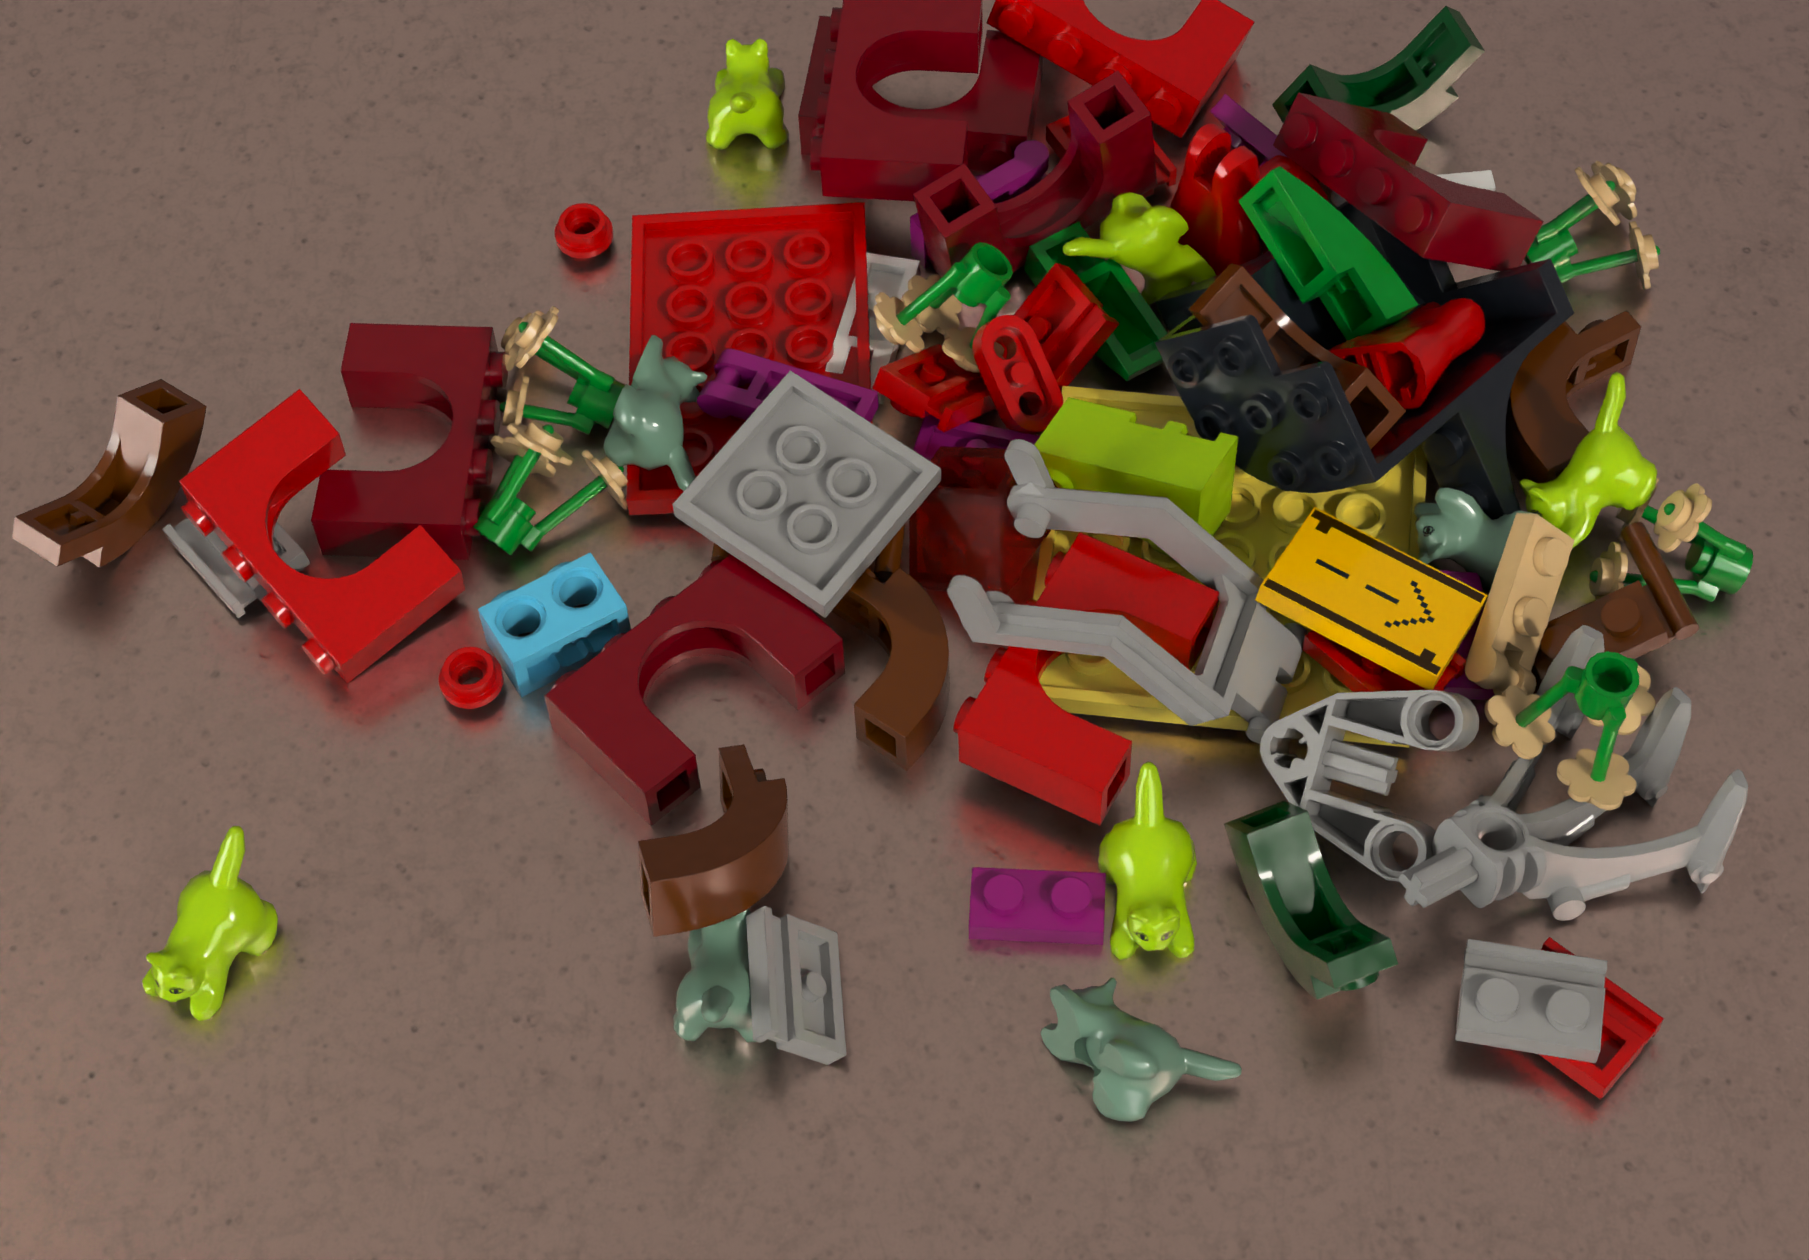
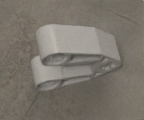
(1352, 824)

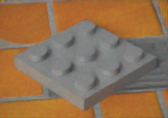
(807, 493)

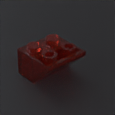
(968, 525)

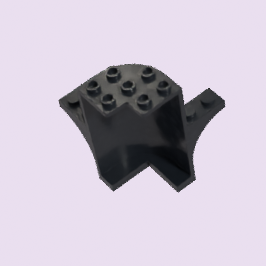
(1298, 422)

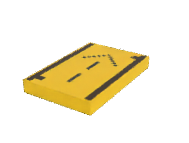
(1371, 598)

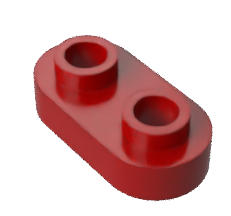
(1021, 374)

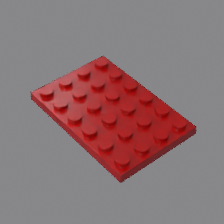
(749, 284)

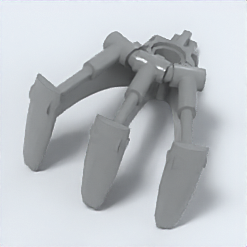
(1498, 852)

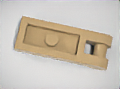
(1519, 605)

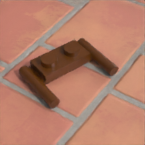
(1630, 618)

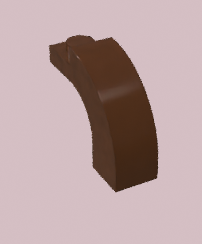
(1239, 295)
(1539, 421)
(131, 486)
(911, 695)
(724, 866)

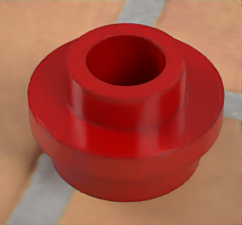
(583, 231)
(467, 664)

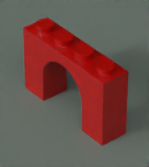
(1167, 74)
(344, 618)
(1033, 742)

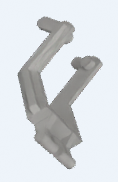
(1244, 650)

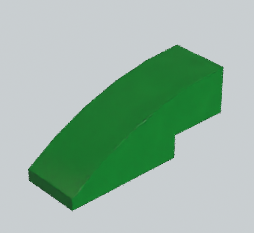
(1326, 255)
(1132, 344)

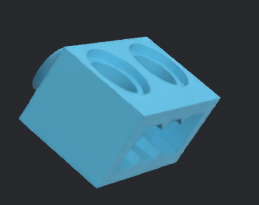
(561, 635)

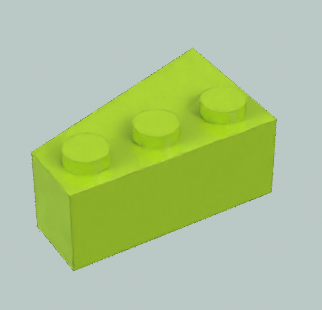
(1108, 452)

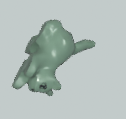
(649, 417)
(1462, 532)
(718, 984)
(1129, 1056)

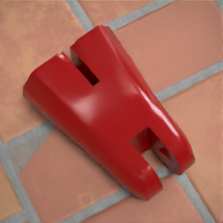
(1210, 198)
(1417, 348)

